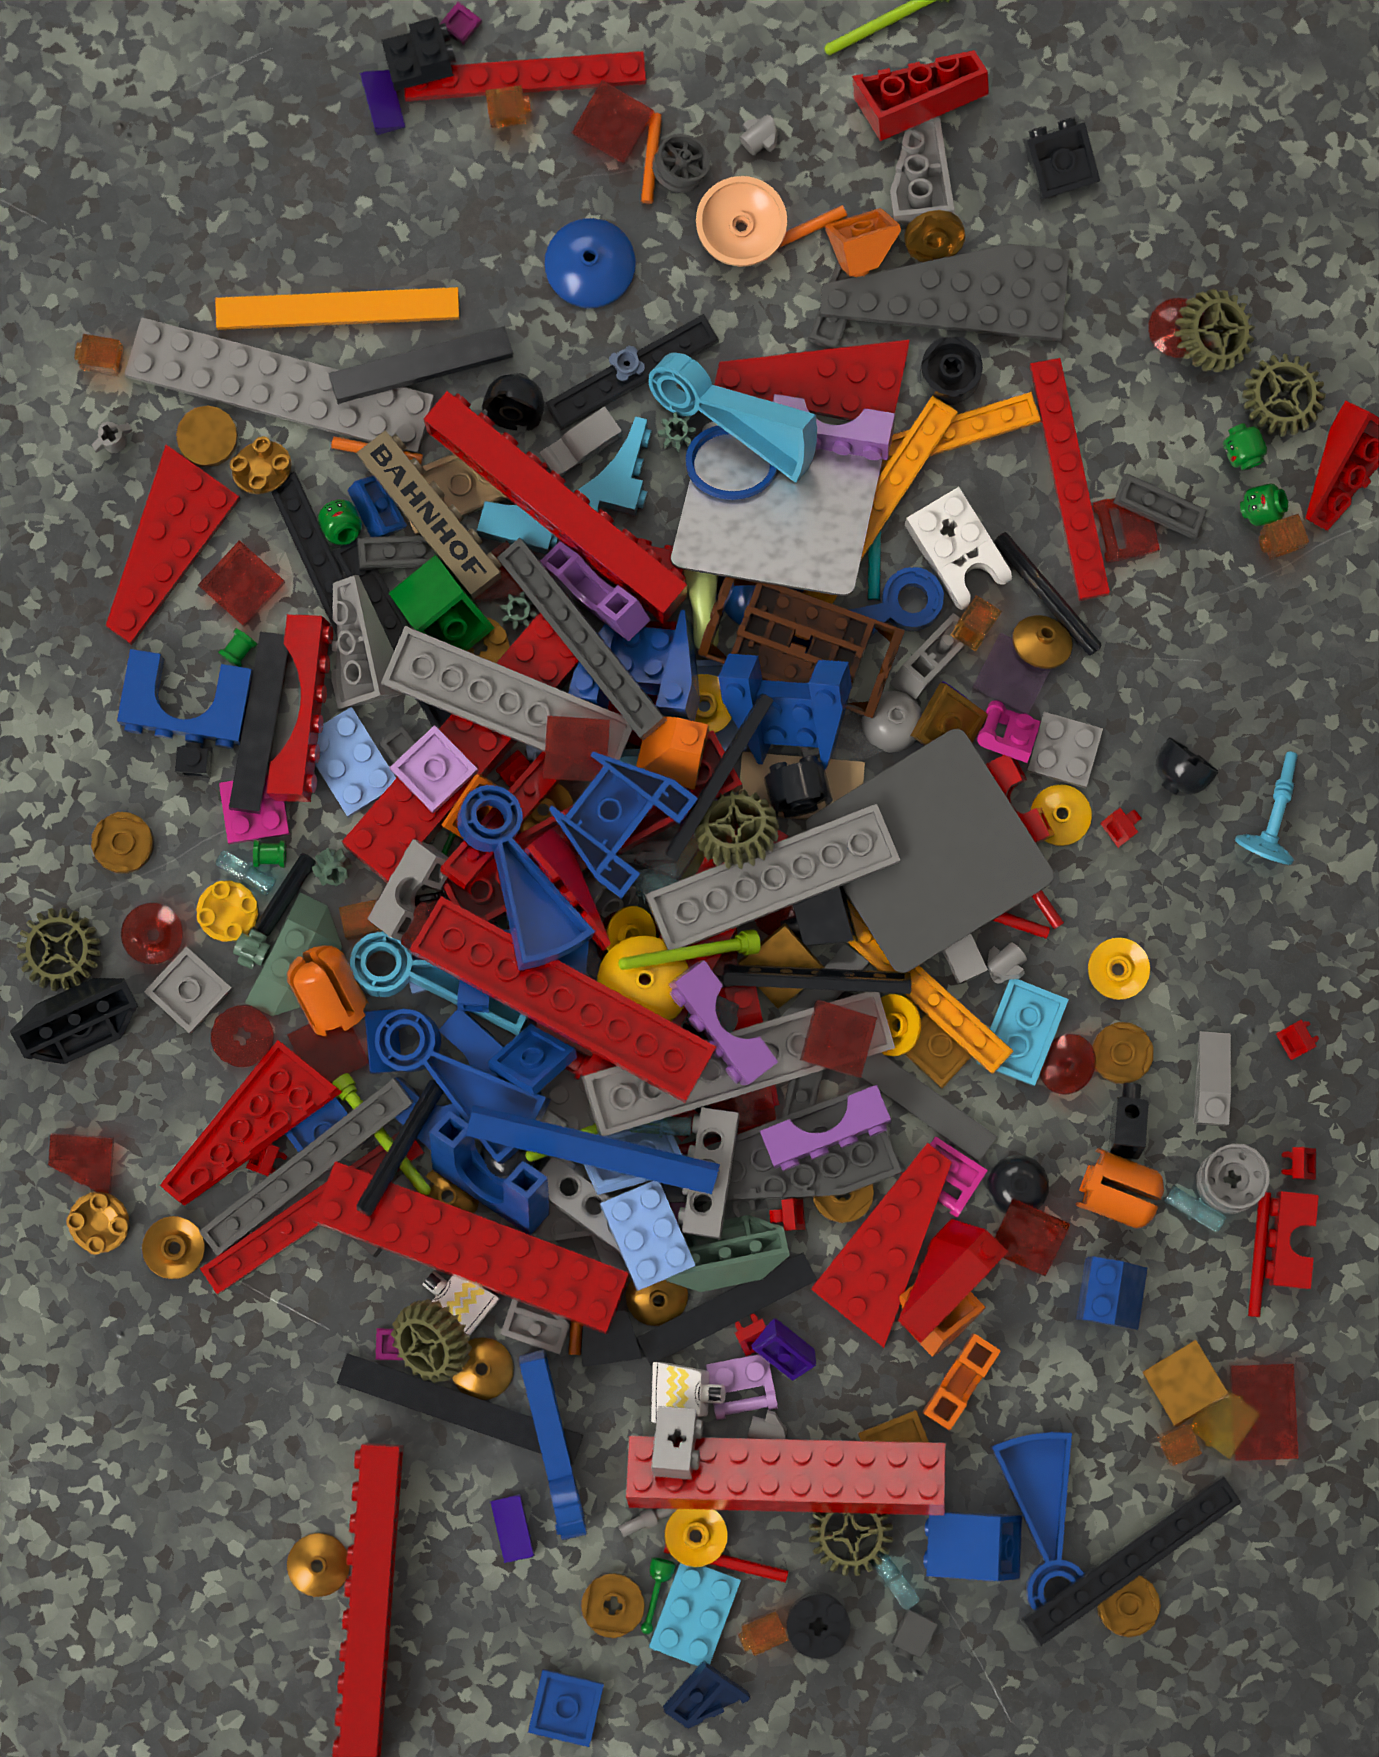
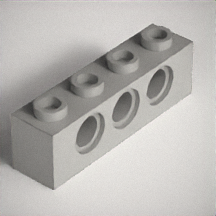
(725, 1125)
(574, 1206)

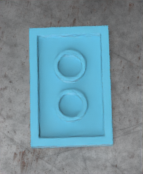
(1027, 1024)
(694, 1614)

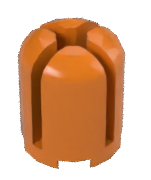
(326, 989)
(1115, 1203)

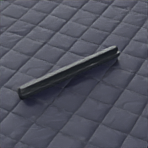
(1047, 593)
(399, 1148)

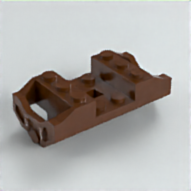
(771, 625)

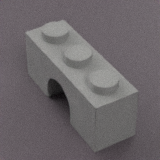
(397, 902)

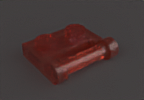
(1137, 532)

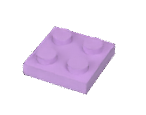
(433, 769)

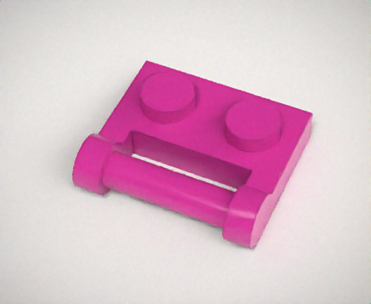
(1018, 736)
(963, 1175)

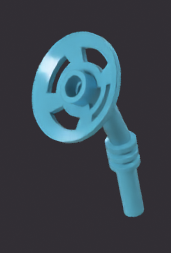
(1268, 840)

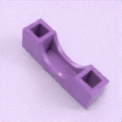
(865, 436)
(580, 582)
(698, 992)
(863, 1114)

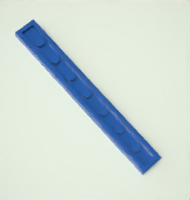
(592, 1149)

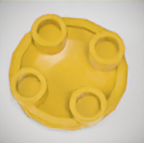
(227, 910)

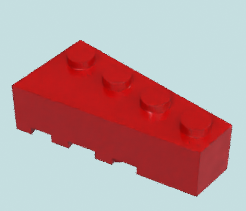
(919, 93)

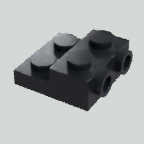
(420, 54)
(1061, 157)

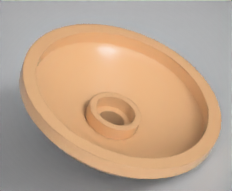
(747, 202)

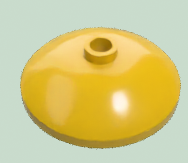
(626, 982)

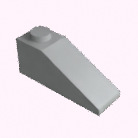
(928, 660)
(1213, 1079)

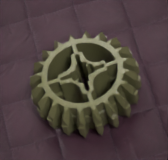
(1216, 306)
(1276, 384)
(755, 832)
(48, 959)
(431, 1340)
(855, 1560)

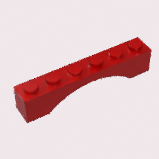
(292, 770)

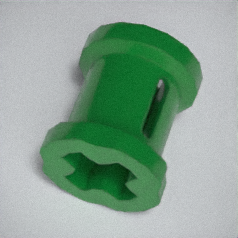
(237, 648)
(270, 853)

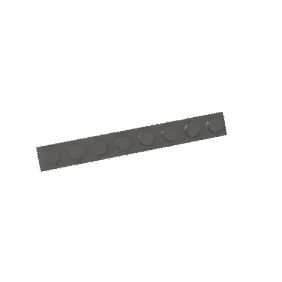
(582, 639)
(306, 1166)

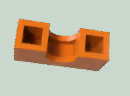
(960, 1381)

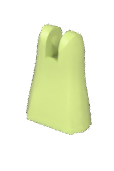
(702, 594)

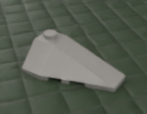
(921, 174)
(360, 647)

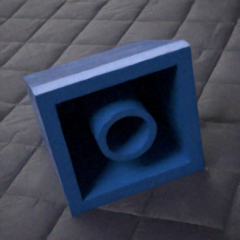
(1111, 1292)
(973, 1546)

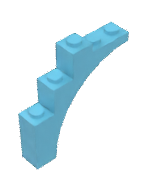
(611, 489)

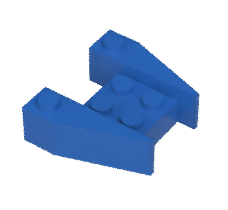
(659, 662)
(799, 713)
(611, 812)

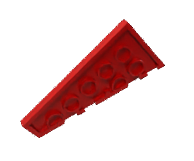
(831, 381)
(174, 529)
(263, 1108)
(881, 1254)

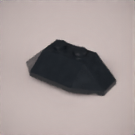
(76, 1021)

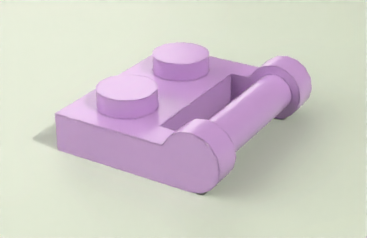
(740, 1375)

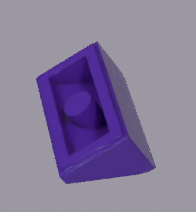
(382, 101)
(785, 1350)
(512, 1528)

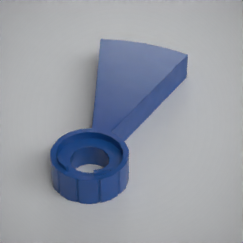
(890, 609)
(538, 915)
(459, 1081)
(553, 1445)
(1038, 1479)

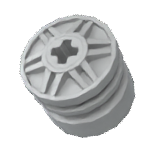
(1241, 1163)

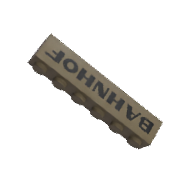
(429, 514)

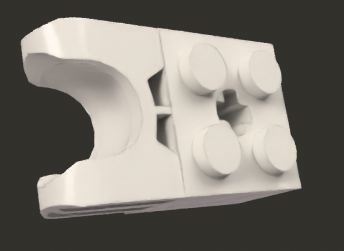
(956, 555)

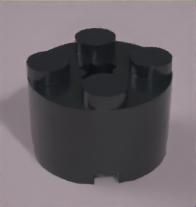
(945, 354)
(797, 787)
(829, 1640)

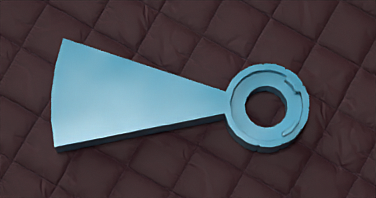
(771, 430)
(423, 975)

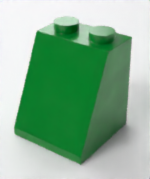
(441, 606)

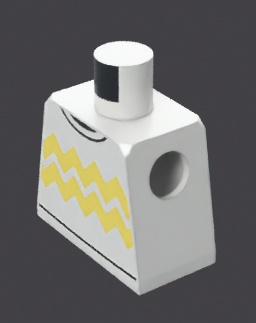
(463, 1297)
(683, 1388)

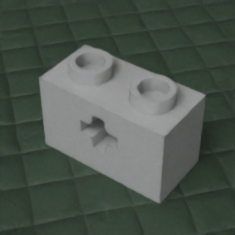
(670, 1425)

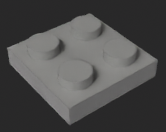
(1064, 750)
(188, 990)

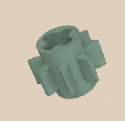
(677, 440)
(515, 619)
(332, 867)
(251, 949)

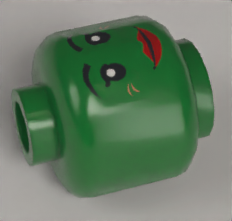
(1245, 447)
(1264, 504)
(340, 521)

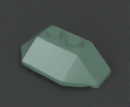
(305, 927)
(742, 1255)

